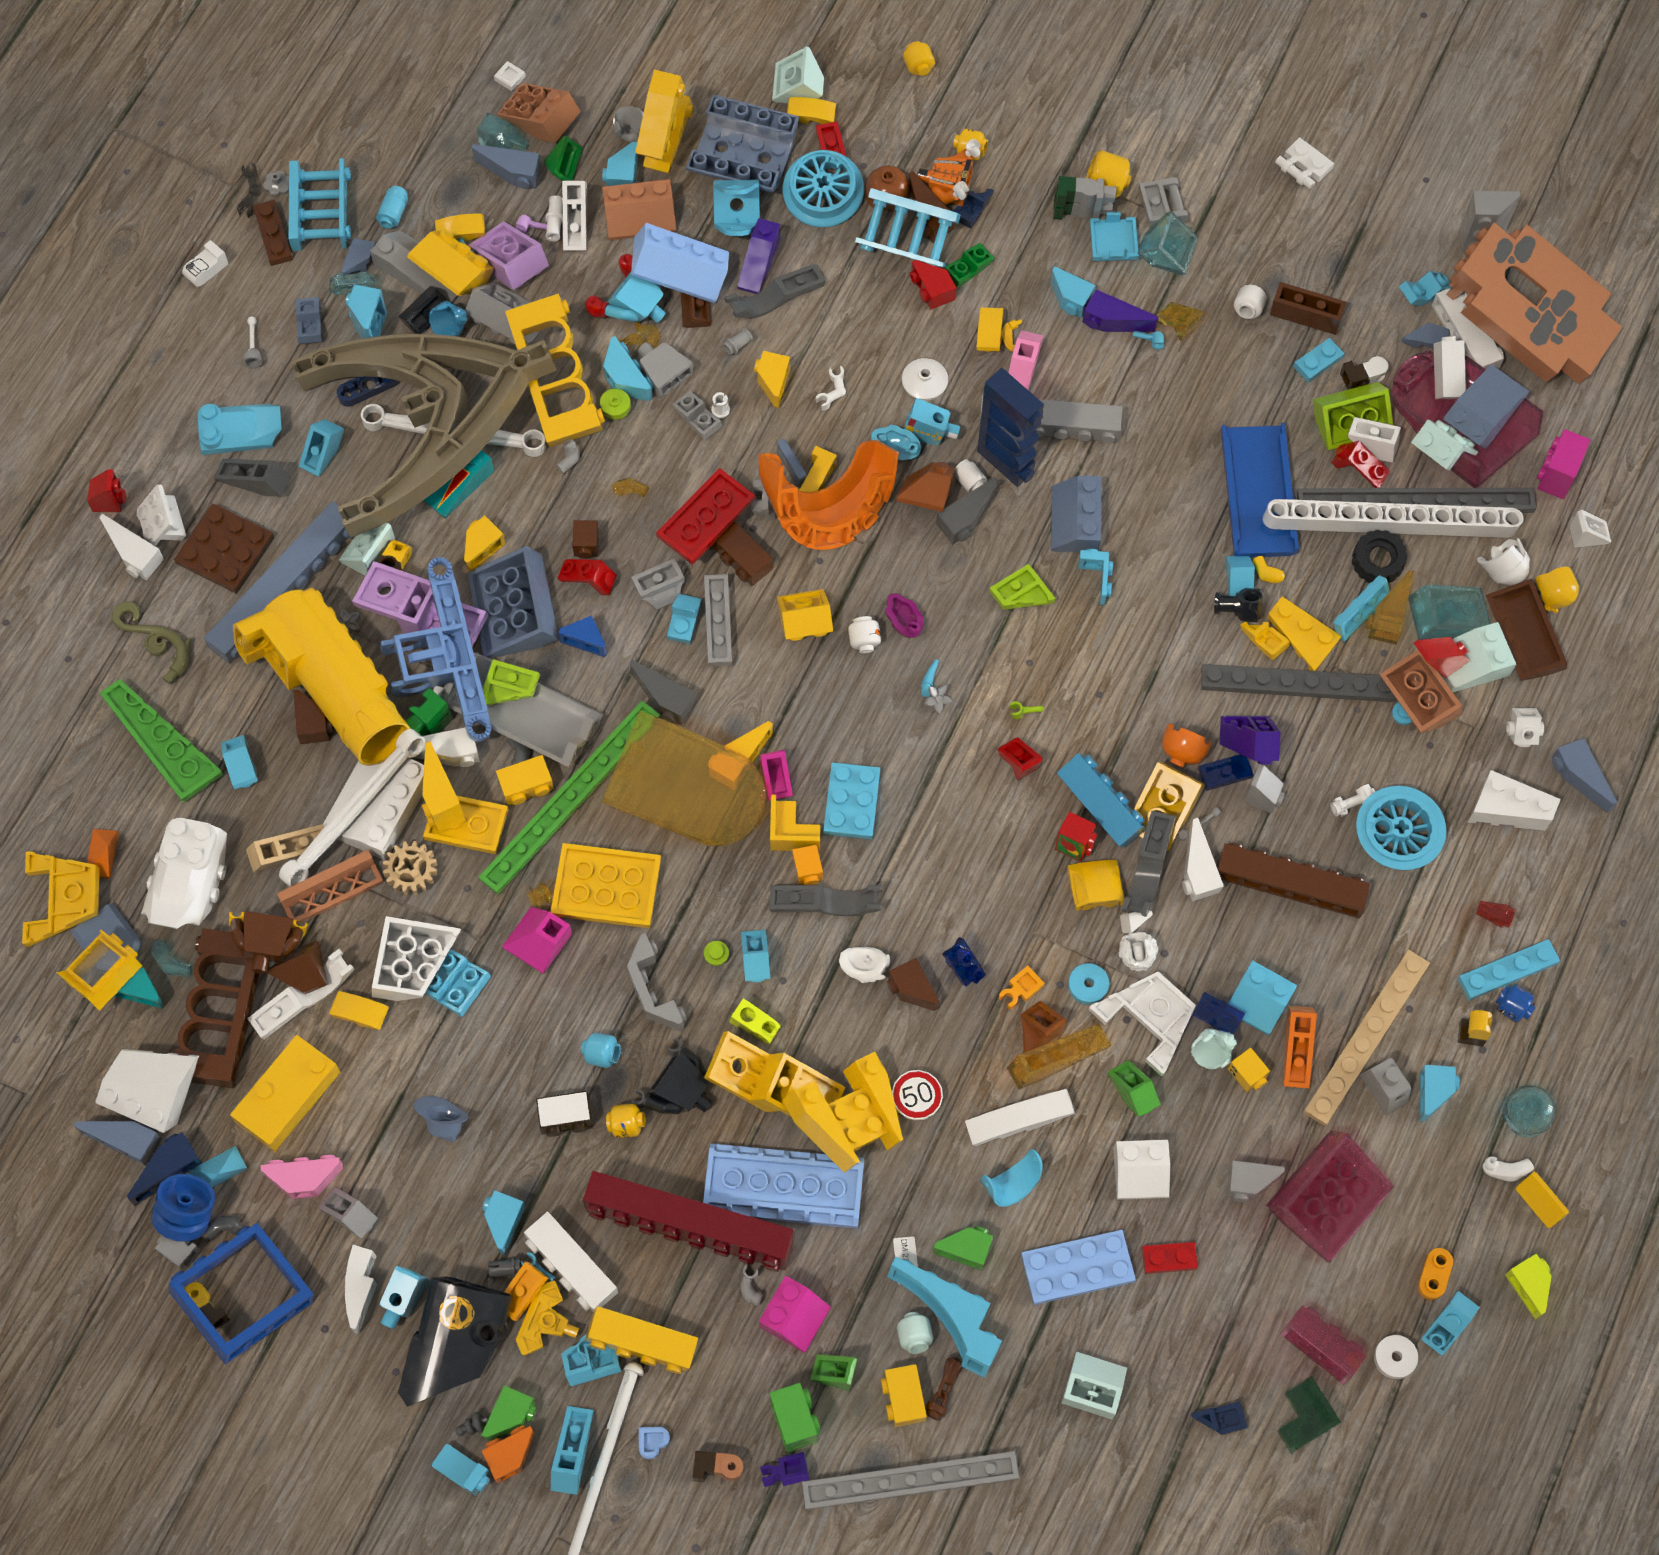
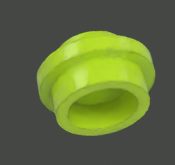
(716, 953)

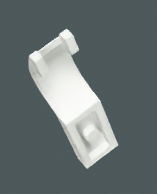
(292, 1001)

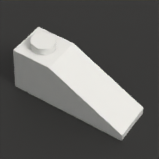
(574, 215)
(137, 554)
(452, 748)
(1200, 871)

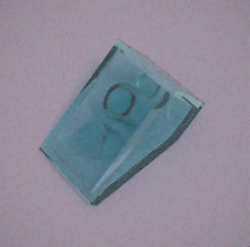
(1447, 610)

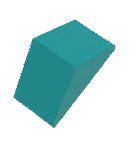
(140, 990)

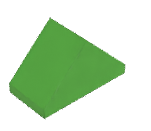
(834, 1371)

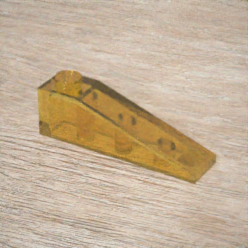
(1056, 1056)

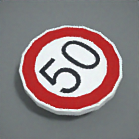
(917, 1095)

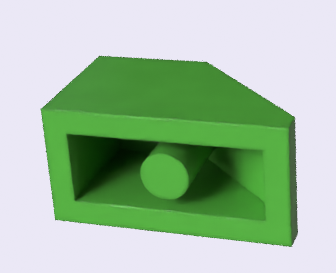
(1134, 1088)
(966, 1247)
(510, 1411)

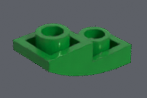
(969, 265)

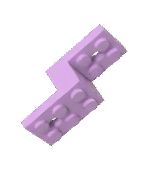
(408, 601)

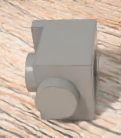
(178, 1251)

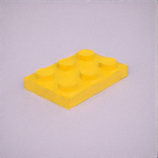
(479, 832)

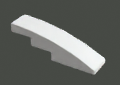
(1020, 1117)

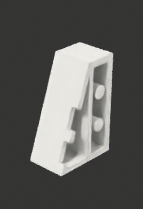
(1513, 804)

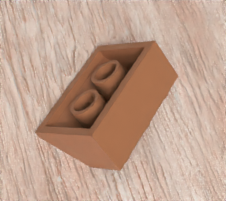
(638, 203)
(1422, 693)

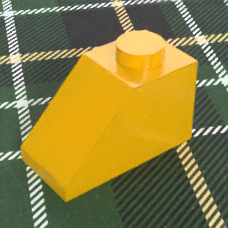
(772, 375)
(482, 542)

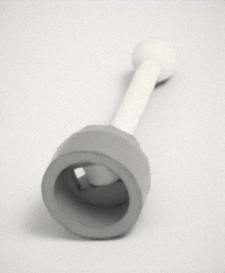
(252, 357)

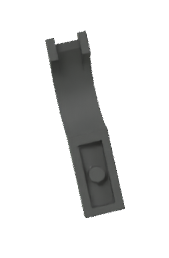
(777, 292)
(1150, 863)
(824, 900)

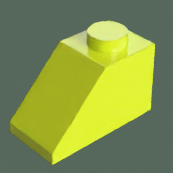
(1532, 1284)

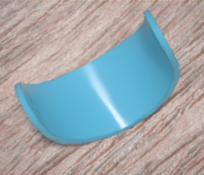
(1015, 1182)

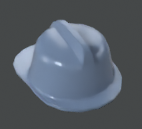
(441, 1117)

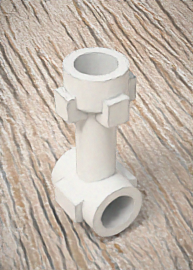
(1340, 806)

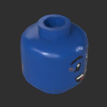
(1515, 1003)

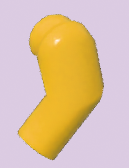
(1267, 573)

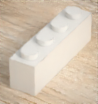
(1476, 343)
(570, 1262)

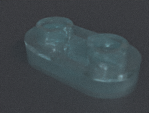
(343, 284)

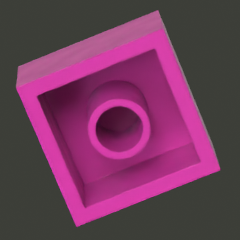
(1562, 463)

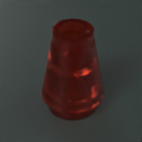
(1496, 913)

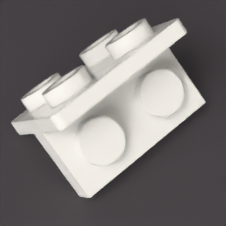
(160, 517)

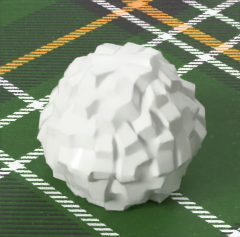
(1138, 951)

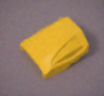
(1095, 884)

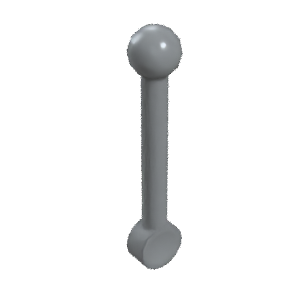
(1183, 834)

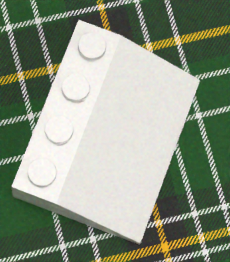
(387, 813)

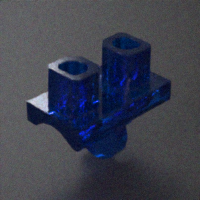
(964, 963)
(1218, 1013)

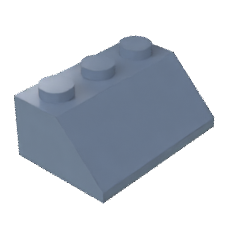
(1076, 514)

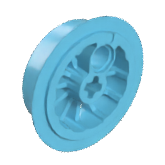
(817, 215)
(1423, 808)

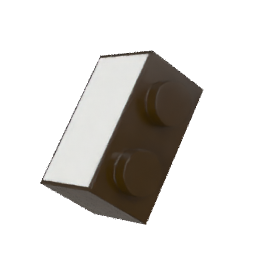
(564, 1113)

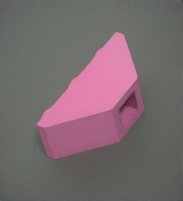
(1025, 357)
(304, 1176)

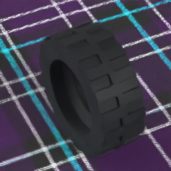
(1384, 540)

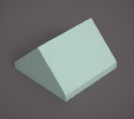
(367, 548)

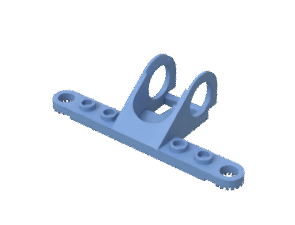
(448, 650)

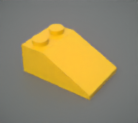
(1169, 793)
(441, 803)

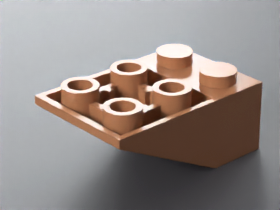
(540, 111)

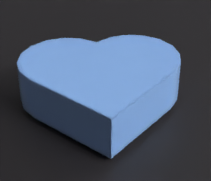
(652, 1440)

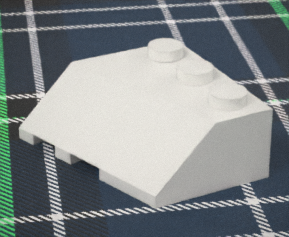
(410, 957)
(148, 1086)

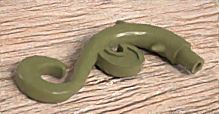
(155, 633)

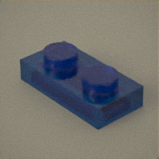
(1225, 772)

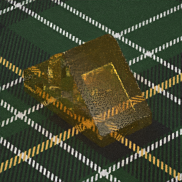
(1181, 317)

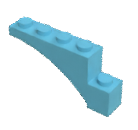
(958, 1311)

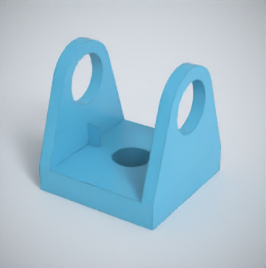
(733, 221)

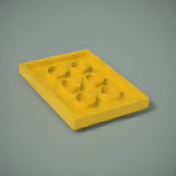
(606, 885)

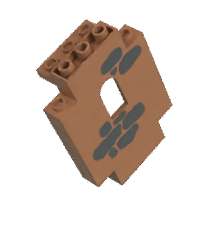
(1558, 333)

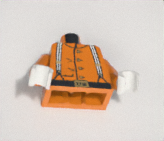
(952, 175)

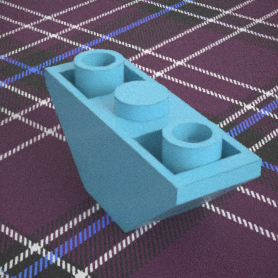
(625, 373)

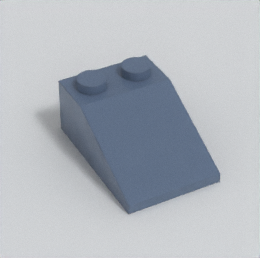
(1486, 406)

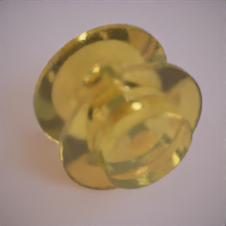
(539, 895)

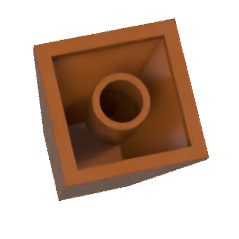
(928, 486)

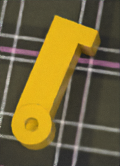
(821, 470)

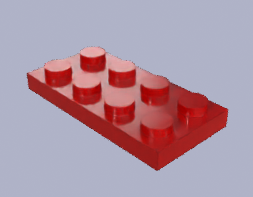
(705, 516)

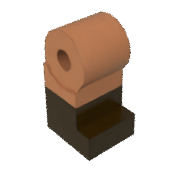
(717, 1464)

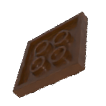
(224, 548)

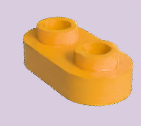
(1434, 1272)

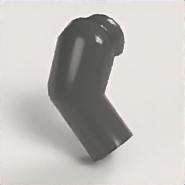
(522, 752)
(223, 1224)

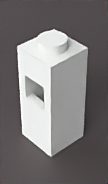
(1449, 368)

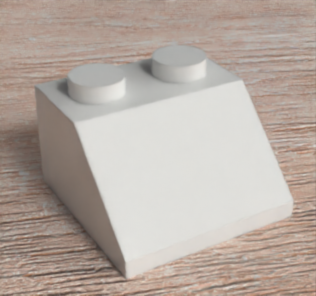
(1142, 1169)

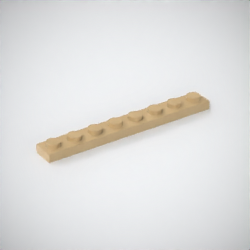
(1366, 1038)

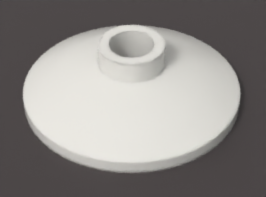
(924, 387)

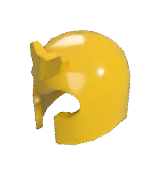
(1558, 588)

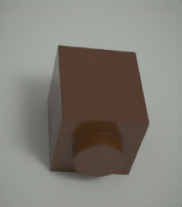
(585, 538)

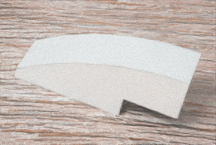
(359, 1286)

